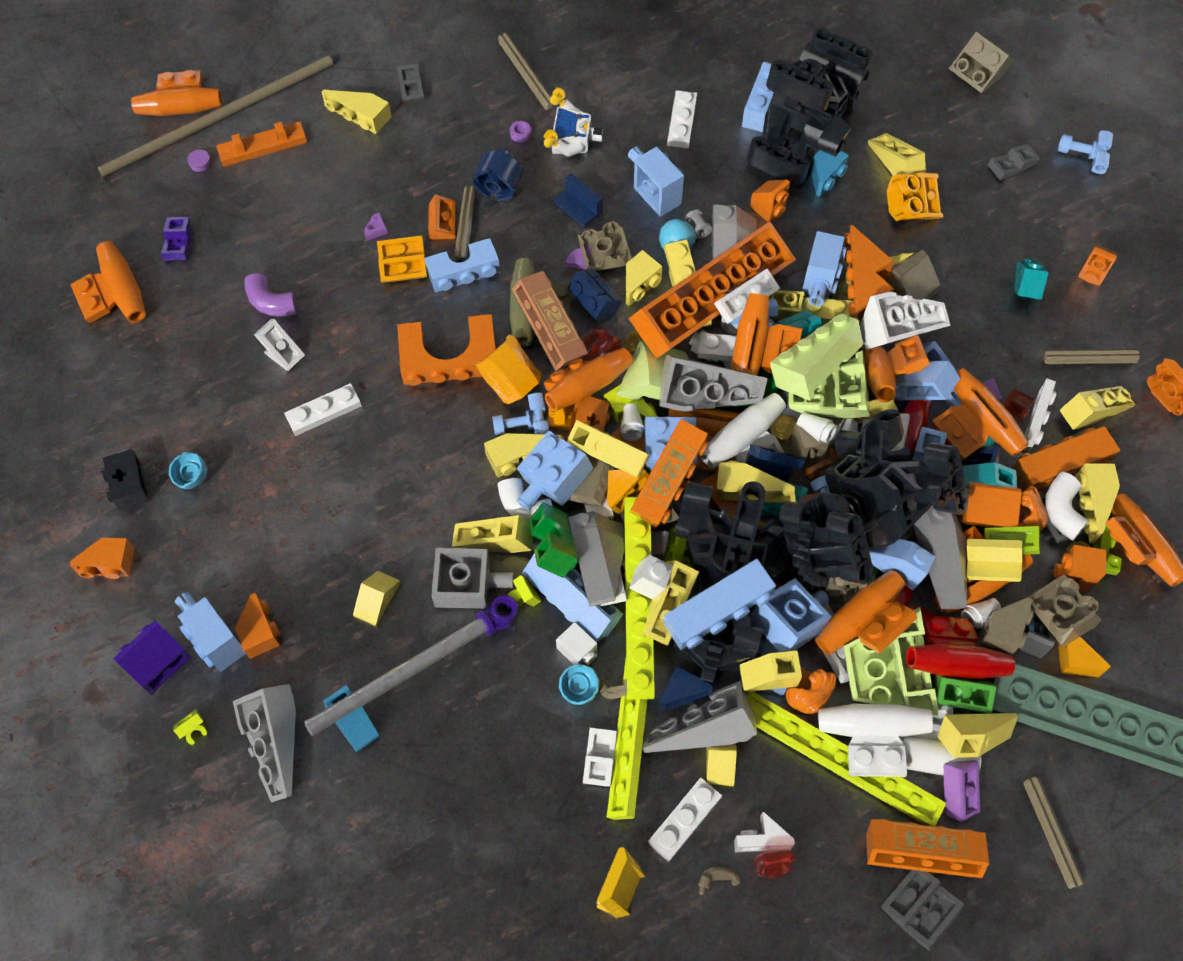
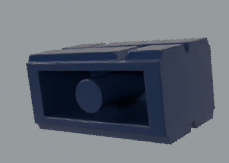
(594, 294)

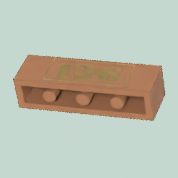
(549, 320)

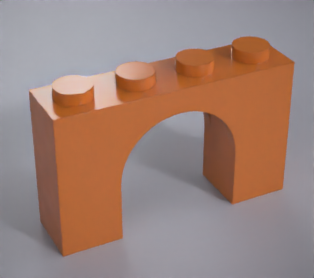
(421, 367)

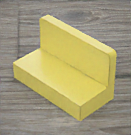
(994, 560)

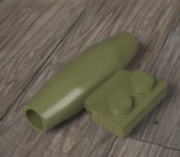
(519, 323)

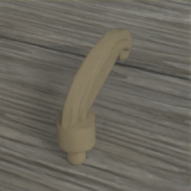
(612, 692)
(717, 874)

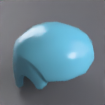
(675, 231)
(188, 470)
(579, 684)

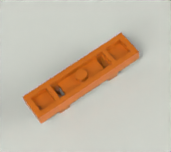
(261, 143)

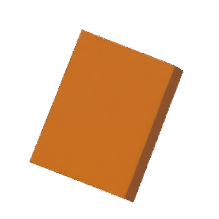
(991, 506)

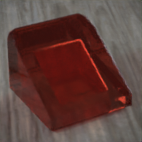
(1018, 403)

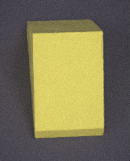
(375, 597)
(721, 765)

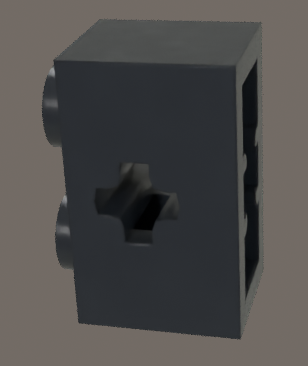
(124, 479)

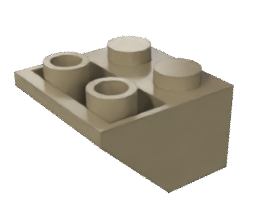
(981, 63)
(807, 447)
(1006, 627)

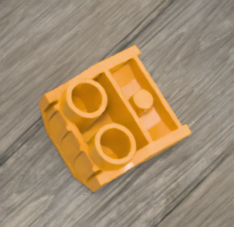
(914, 196)
(509, 371)

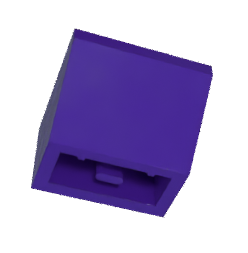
(152, 657)

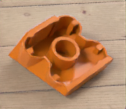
(1168, 385)

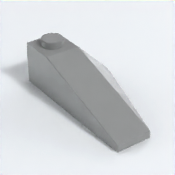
(729, 227)
(699, 385)
(944, 537)
(600, 554)
(715, 723)
(270, 726)

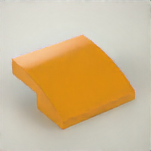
(401, 259)

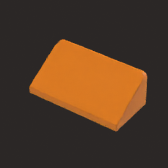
(442, 218)

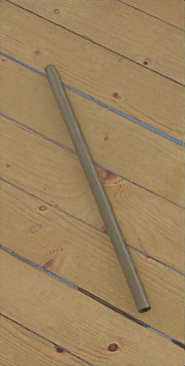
(215, 116)

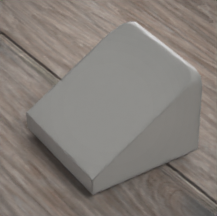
(659, 543)

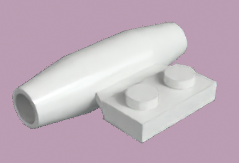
(746, 429)
(876, 735)
(926, 751)

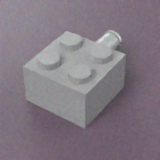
(464, 578)

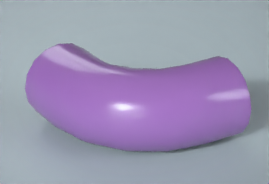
(264, 300)

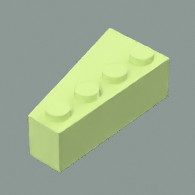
(817, 356)

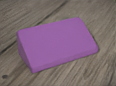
(961, 789)

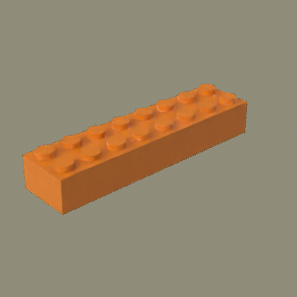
(692, 301)

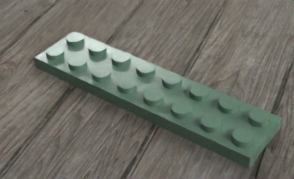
(1092, 718)

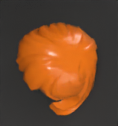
(1032, 509)
(811, 691)

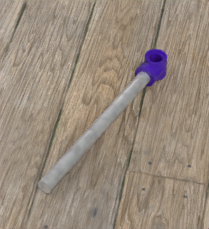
(487, 622)

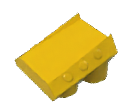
(620, 885)

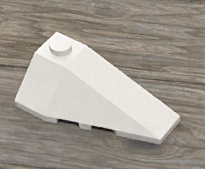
(900, 317)

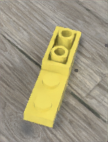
(680, 263)
(795, 302)

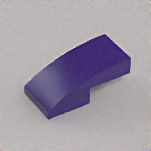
(176, 238)

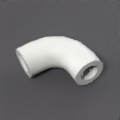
(510, 491)
(1060, 507)

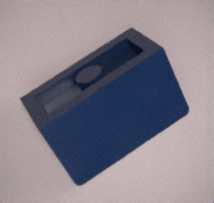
(579, 201)
(773, 462)

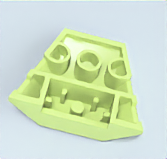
(645, 373)
(842, 396)
(886, 676)

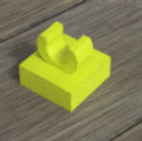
(525, 592)
(188, 725)

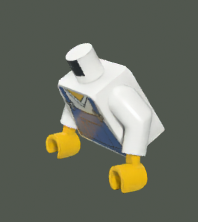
(571, 128)

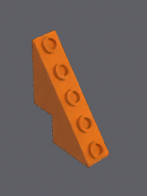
(866, 272)

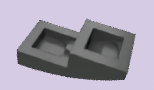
(410, 82)
(1014, 162)

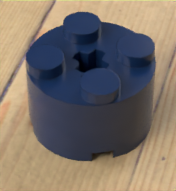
(497, 174)

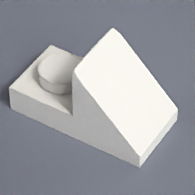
(279, 345)
(770, 839)

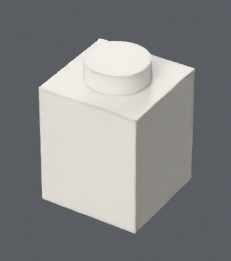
(651, 577)
(577, 645)

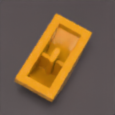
(623, 485)
(1081, 660)

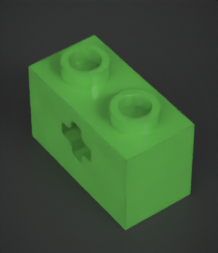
(964, 693)

